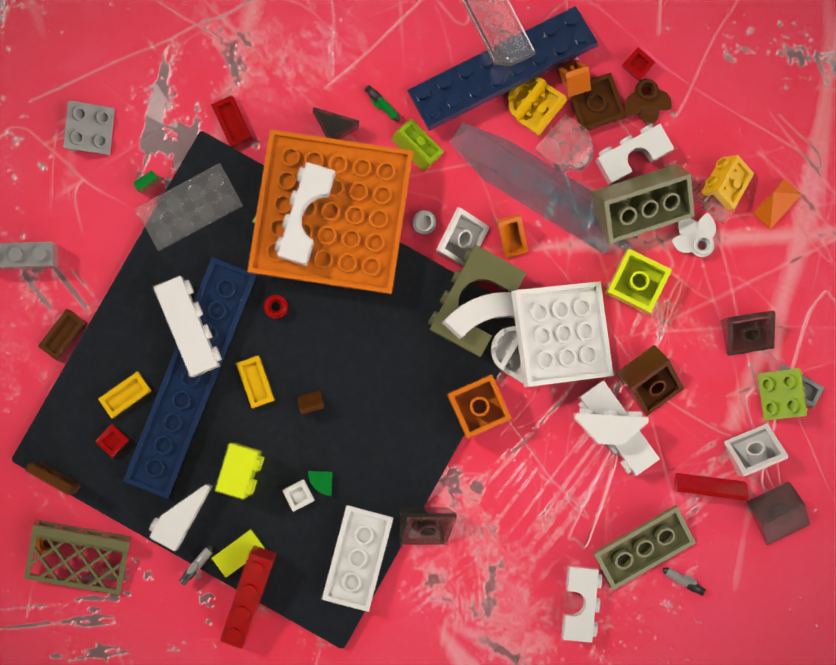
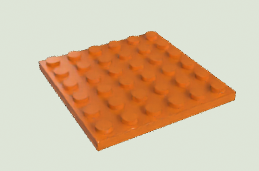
(352, 229)

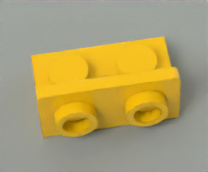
(728, 181)

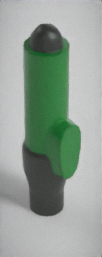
(380, 103)

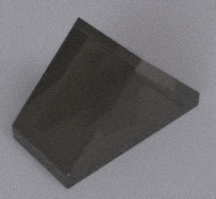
(335, 125)

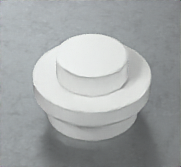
(424, 222)

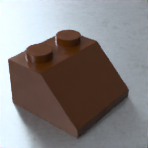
(650, 380)

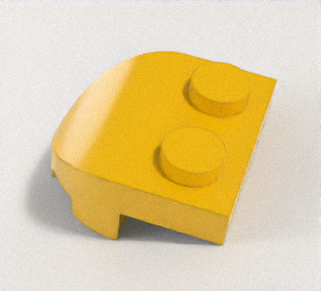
(535, 104)

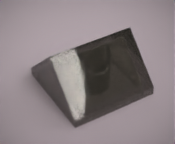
(749, 332)
(778, 512)
(426, 525)

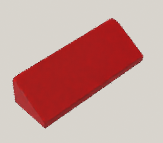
(711, 486)

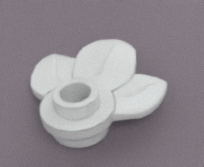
(693, 232)

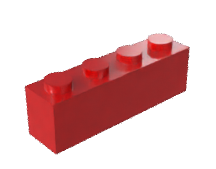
(248, 597)

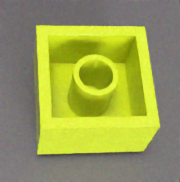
(638, 281)
(239, 471)

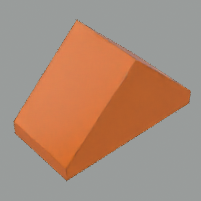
(575, 77)

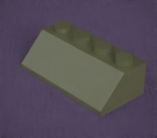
(644, 203)

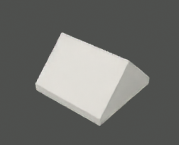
(461, 234)
(755, 450)

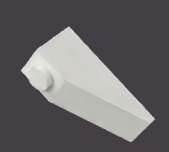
(175, 523)

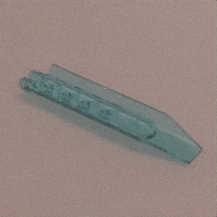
(533, 184)

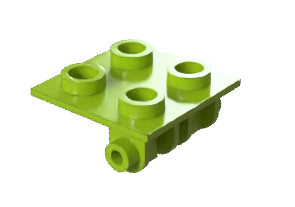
(782, 394)

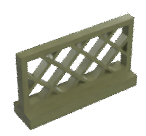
(83, 537)

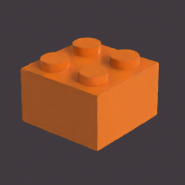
(479, 406)

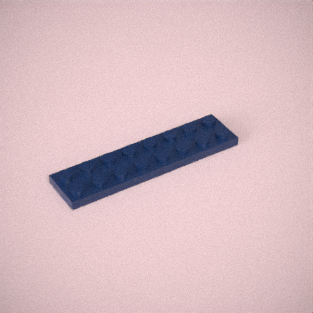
(481, 80)

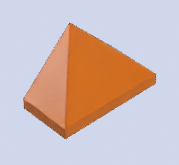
(777, 203)
(512, 235)

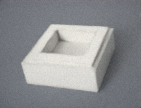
(298, 495)

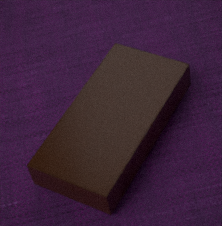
(62, 334)

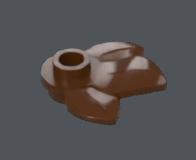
(647, 105)

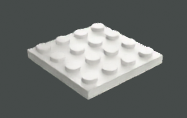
(562, 333)

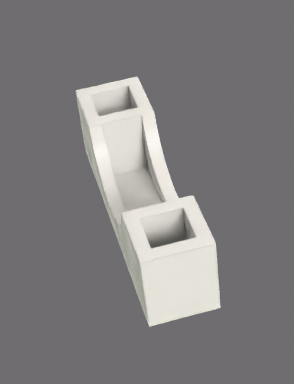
(314, 184)

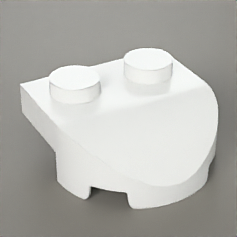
(506, 353)

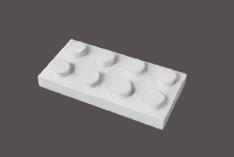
(357, 558)

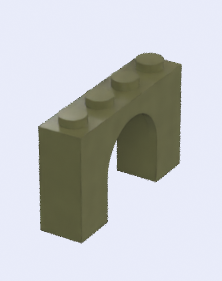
(479, 267)

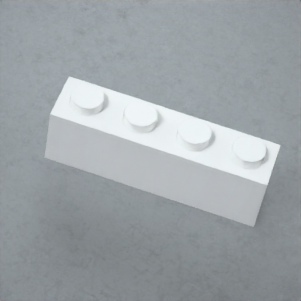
(187, 327)
(636, 452)

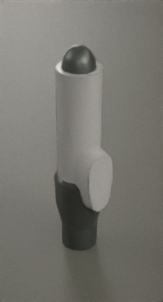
(192, 570)
(686, 581)

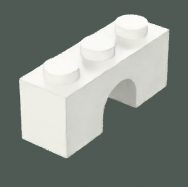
(651, 142)
(581, 625)

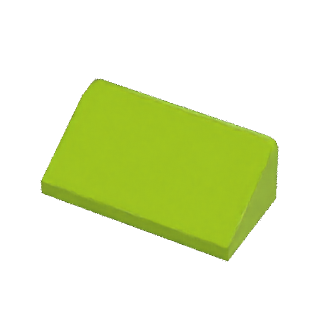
(413, 138)

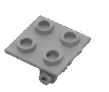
(88, 128)

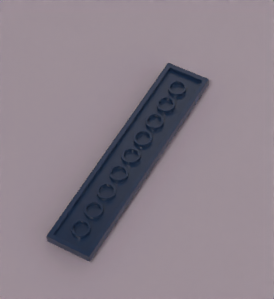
(183, 397)

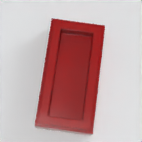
(231, 121)

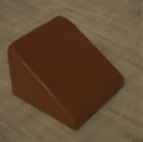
(310, 402)

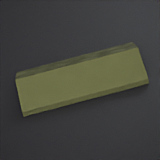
(644, 547)

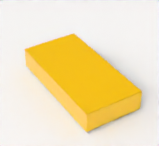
(255, 381)
(125, 395)

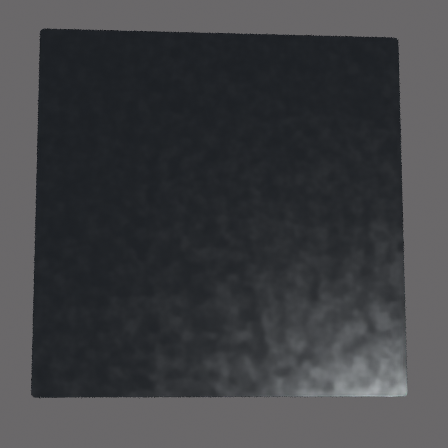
(368, 354)

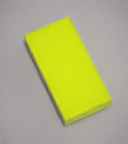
(236, 553)

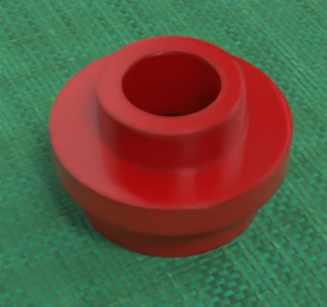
(268, 306)

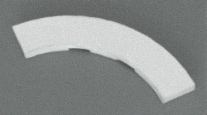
(479, 310)

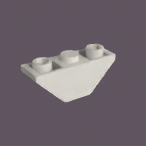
(610, 427)

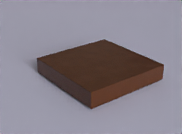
(598, 105)
(53, 478)

